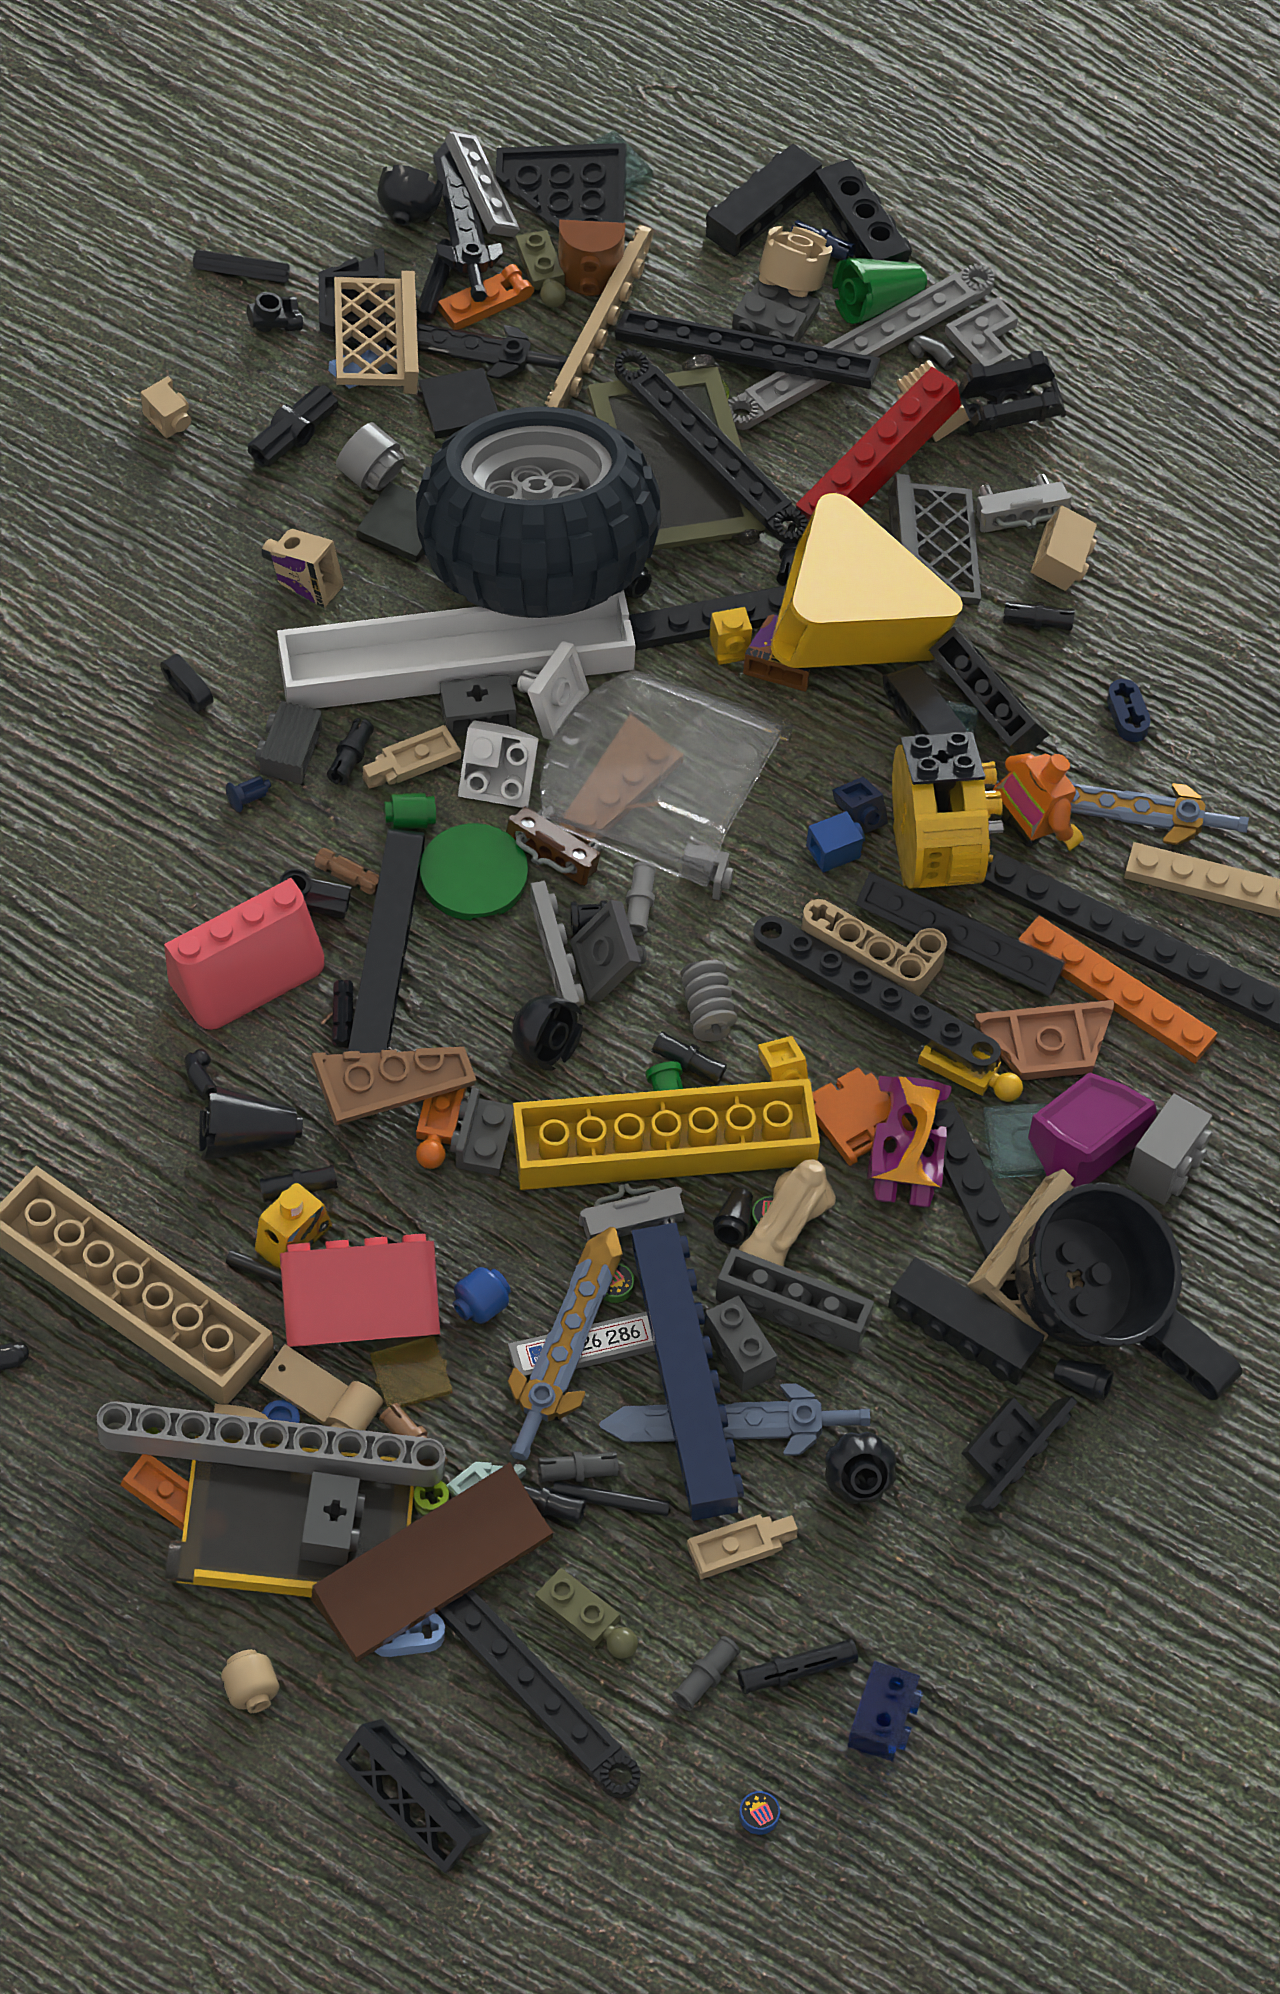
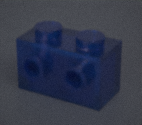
(884, 1710)

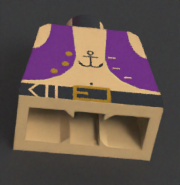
(306, 565)

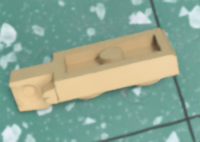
(412, 757)
(739, 1544)

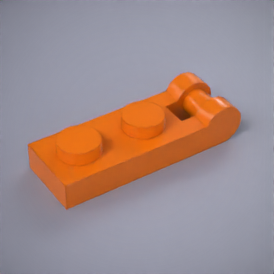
(462, 310)

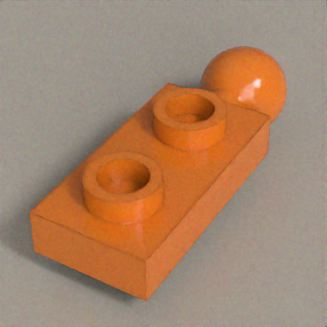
(436, 1126)
(158, 1488)

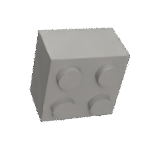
(1170, 1149)

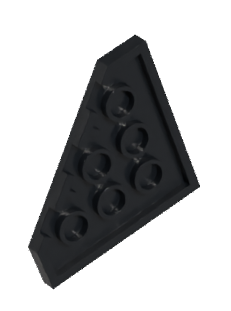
(567, 180)

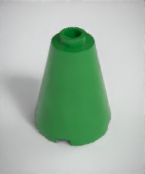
(874, 286)

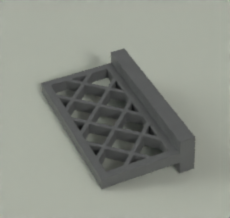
(903, 528)

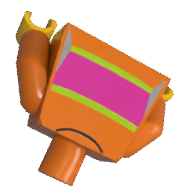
(1040, 796)

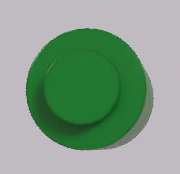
(410, 810)

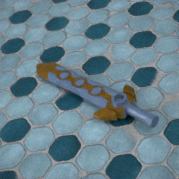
(1181, 814)
(543, 1394)

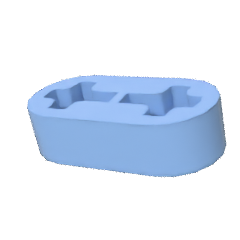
(413, 1641)

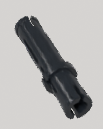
(797, 1666)

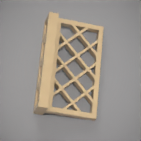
(404, 337)
(1002, 1259)

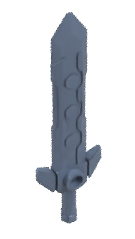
(797, 1419)

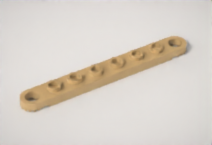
(604, 314)

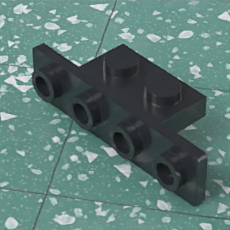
(1008, 1444)

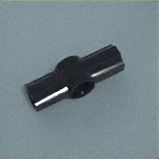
(292, 426)

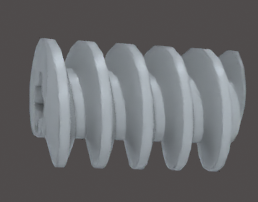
(708, 999)

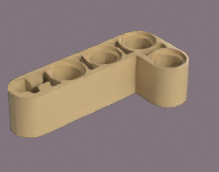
(833, 925)

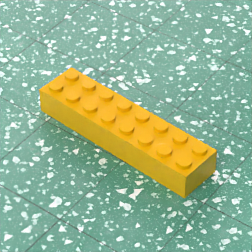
(665, 1134)

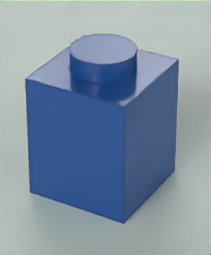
(835, 841)

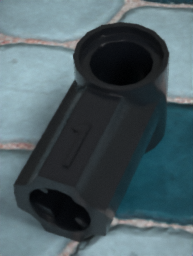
(319, 895)

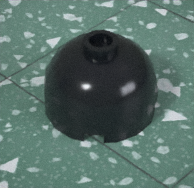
(408, 194)
(547, 1030)

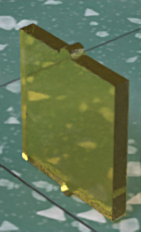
(411, 1372)

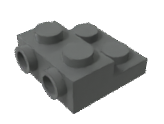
(774, 312)

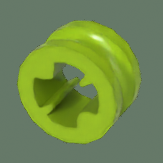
(424, 1506)

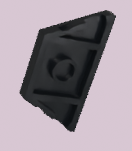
(369, 268)

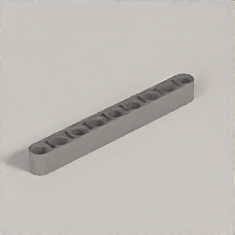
(256, 1431)

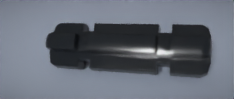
(342, 1013)

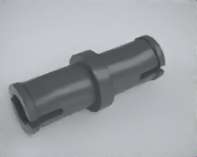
(578, 1466)
(706, 1673)

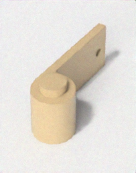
(320, 1392)

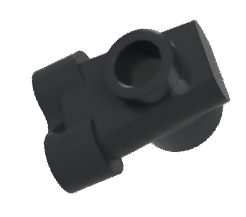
(274, 312)

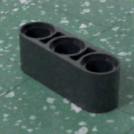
(1194, 1356)

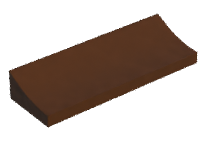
(431, 1563)

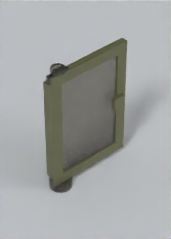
(692, 500)

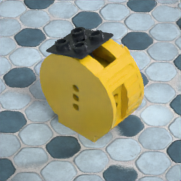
(943, 810)

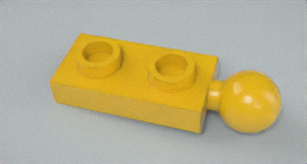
(1006, 1086)

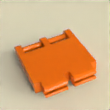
(852, 1113)

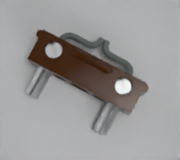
(554, 845)

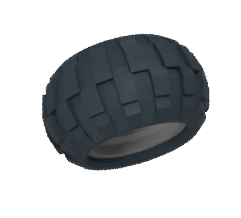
(538, 512)

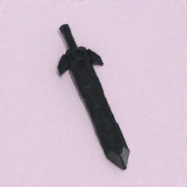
(464, 226)
(506, 354)

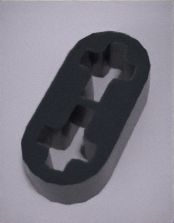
(186, 682)

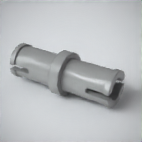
(640, 897)

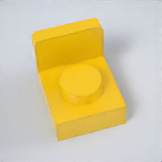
(783, 1059)

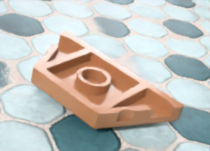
(1049, 1038)

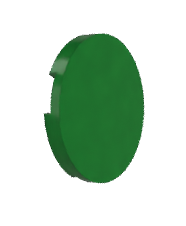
(473, 871)

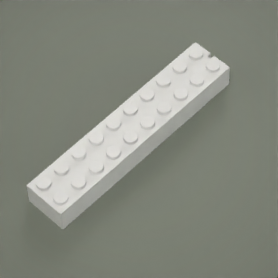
(421, 650)

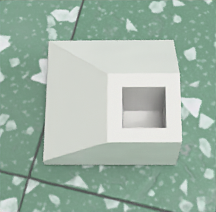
(498, 764)

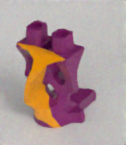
(907, 1162)

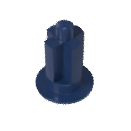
(246, 792)

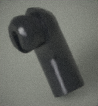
(196, 1073)
(13, 1355)

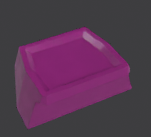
(1090, 1127)

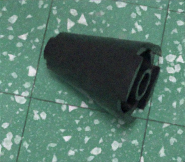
(244, 1124)

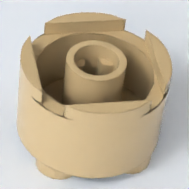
(794, 260)

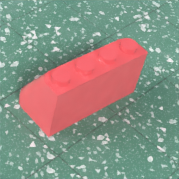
(245, 956)

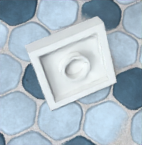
(555, 688)

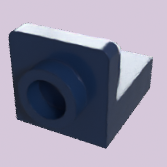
(862, 803)

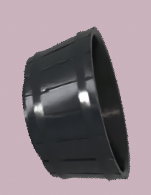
(1123, 1260)

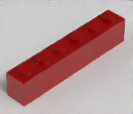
(888, 442)

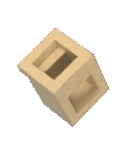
(165, 408)

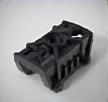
(1007, 382)

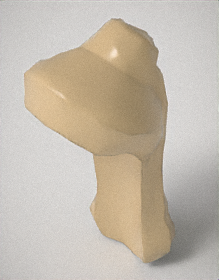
(797, 1199)

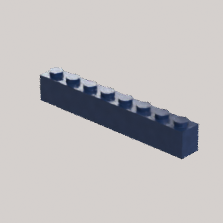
(685, 1371)

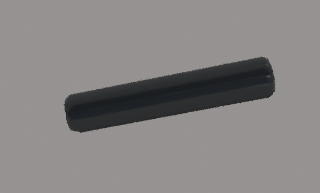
(241, 266)
(433, 287)

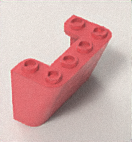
(360, 1291)

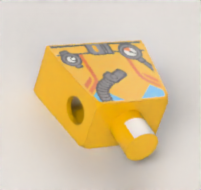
(291, 1220)

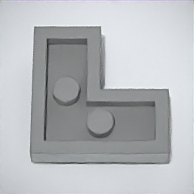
(978, 332)

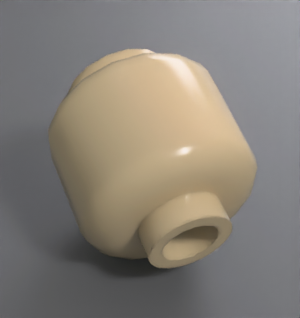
(250, 1681)

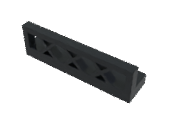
(424, 1786)

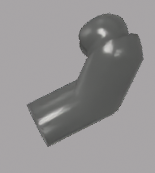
(934, 347)

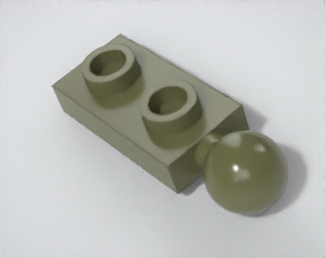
(542, 266)
(586, 1614)

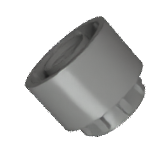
(370, 458)

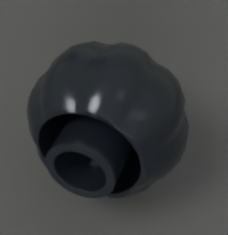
(860, 1467)

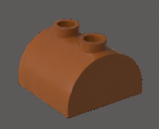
(589, 253)

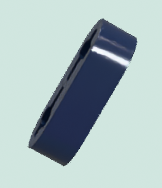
(1135, 708)

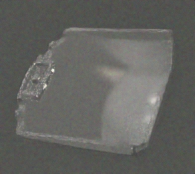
(656, 770)

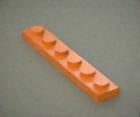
(1130, 996)

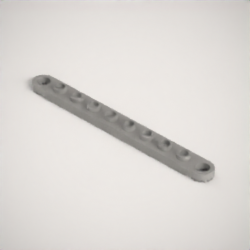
(868, 339)

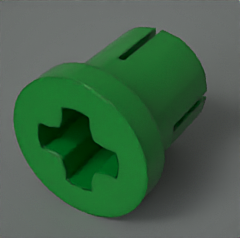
(665, 1076)

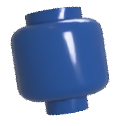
(481, 1295)

